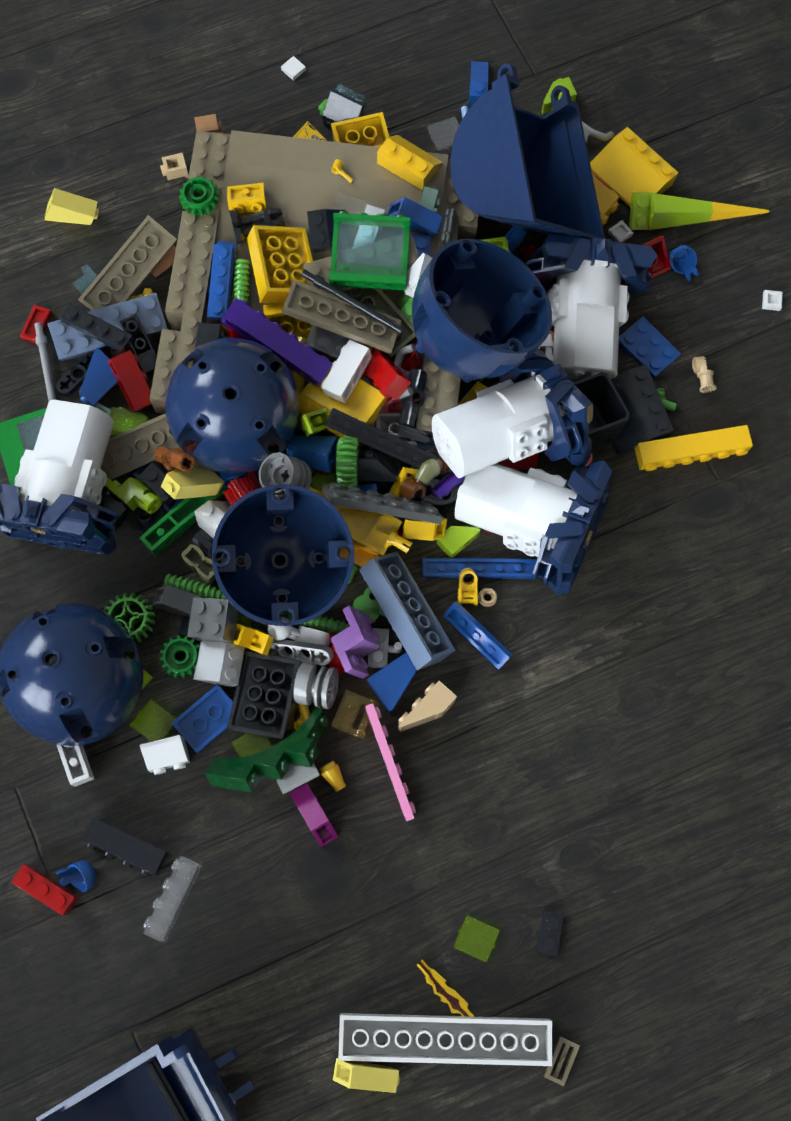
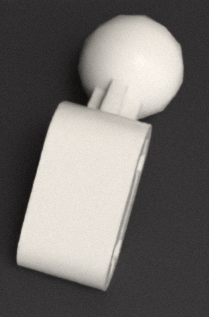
(302, 634)

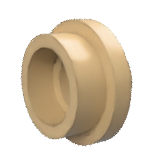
(487, 591)

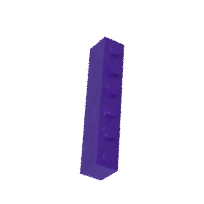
(285, 345)

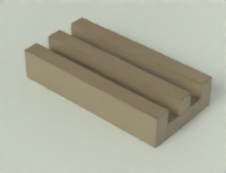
(568, 1043)

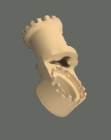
(705, 376)

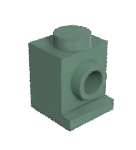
(430, 198)

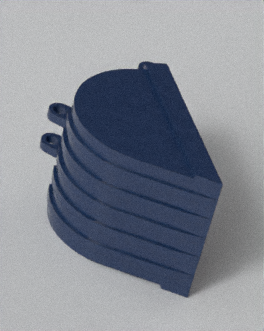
(526, 165)
(133, 1096)

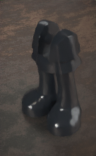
(242, 220)

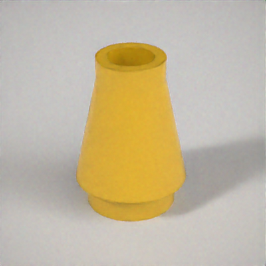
(333, 775)

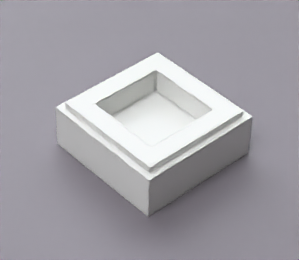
(293, 68)
(620, 232)
(772, 300)

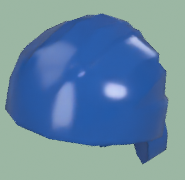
(683, 260)
(79, 874)

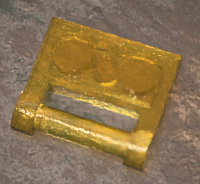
(348, 712)

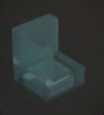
(84, 281)

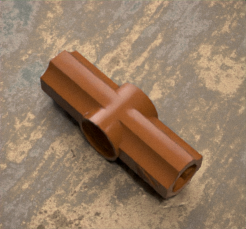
(174, 458)

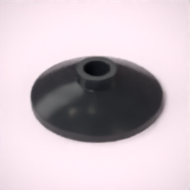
(141, 520)

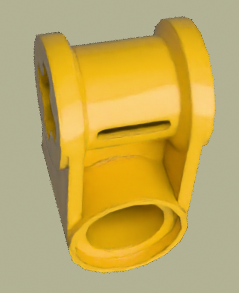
(468, 590)

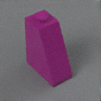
(313, 815)

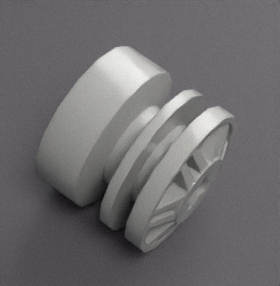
(284, 469)
(316, 685)

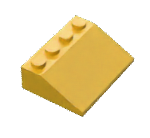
(632, 166)
(278, 259)
(362, 404)

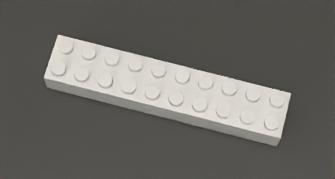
(445, 1039)

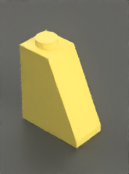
(71, 208)
(192, 484)
(366, 1076)

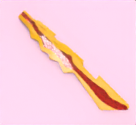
(447, 994)

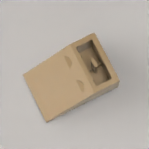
(431, 707)

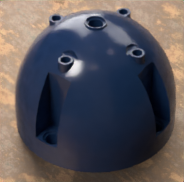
(479, 310)
(230, 437)
(307, 529)
(98, 684)

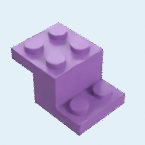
(356, 642)

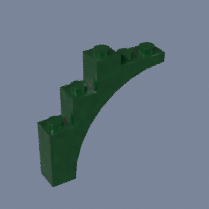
(274, 762)

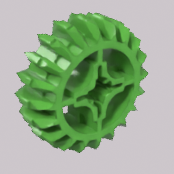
(347, 461)
(146, 616)

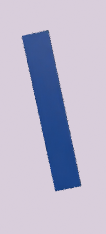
(483, 567)

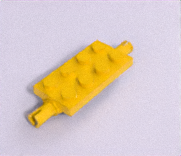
(372, 529)

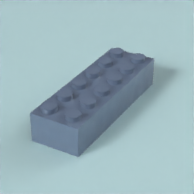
(74, 343)
(407, 610)

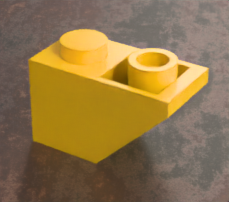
(423, 530)

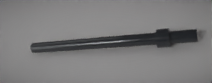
(320, 282)

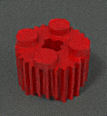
(241, 487)

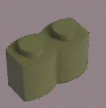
(199, 563)

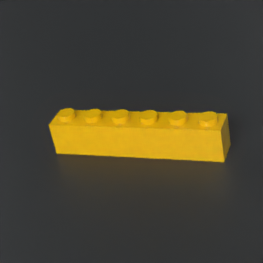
(693, 447)

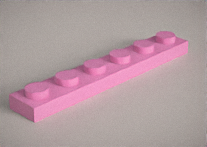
(393, 769)

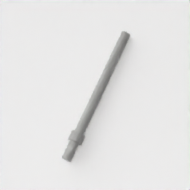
(41, 341)

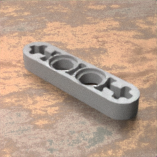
(296, 647)

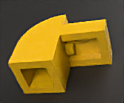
(253, 639)

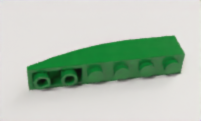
(175, 523)

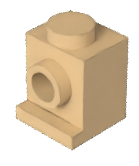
(174, 166)

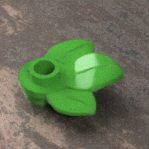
(368, 605)

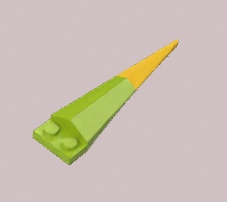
(660, 211)

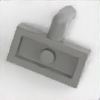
(379, 657)

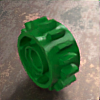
(199, 205)
(170, 654)

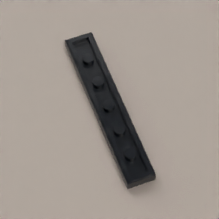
(377, 439)

